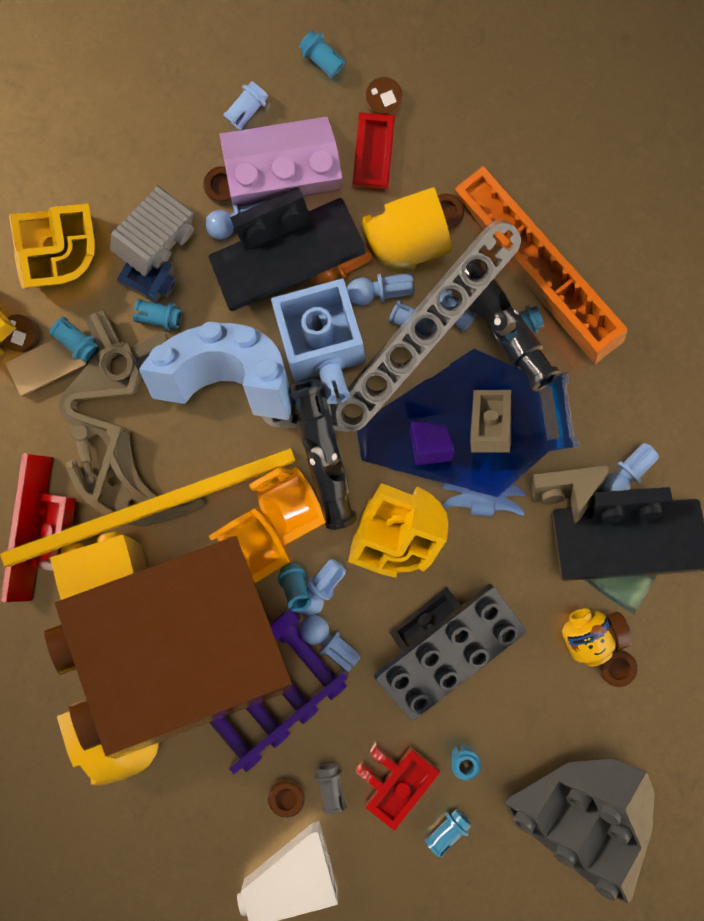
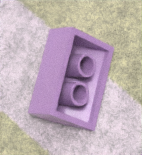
(280, 159)

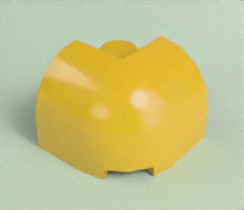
(408, 232)
(52, 244)
(399, 531)
(93, 761)

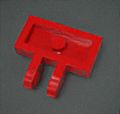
(402, 786)

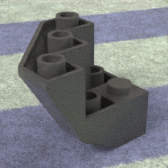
(592, 820)

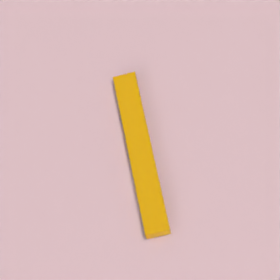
(146, 508)

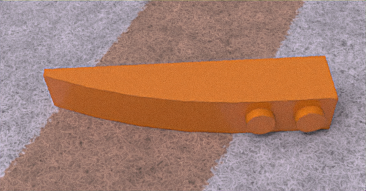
(545, 269)

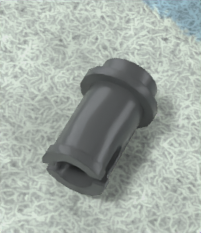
(330, 788)

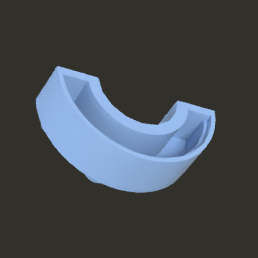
(220, 354)

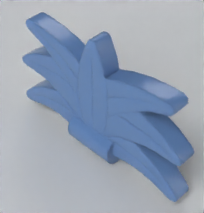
(484, 504)

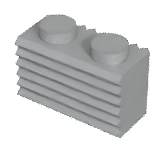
(152, 231)

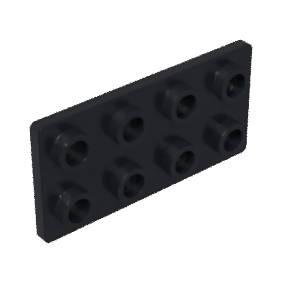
(283, 246)
(630, 536)
(446, 646)

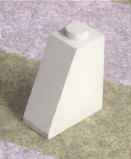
(291, 880)

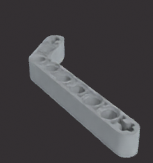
(408, 337)

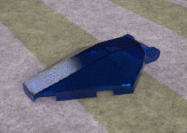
(449, 402)

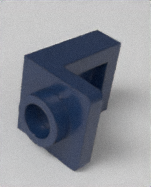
(152, 285)

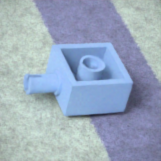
(320, 335)

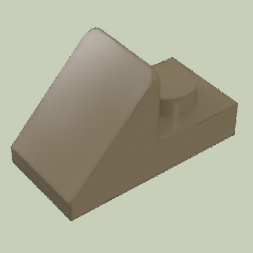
(491, 421)
(574, 484)

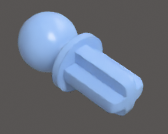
(219, 223)
(363, 290)
(631, 469)
(322, 586)
(315, 631)

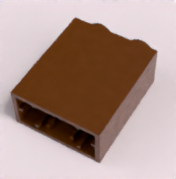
(167, 650)

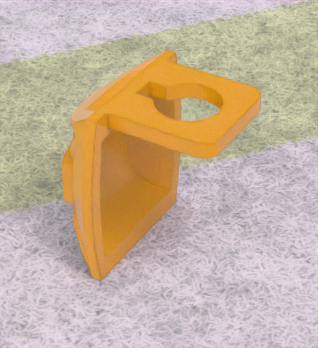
(288, 503)
(258, 543)

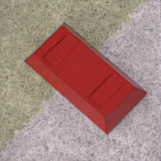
(373, 150)

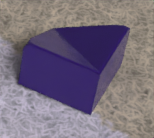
(430, 443)

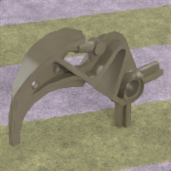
(100, 382)

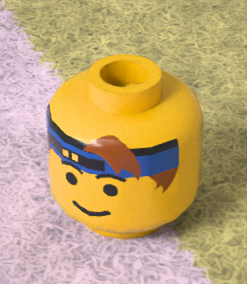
(589, 637)

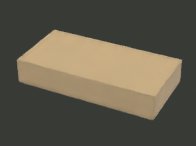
(42, 367)

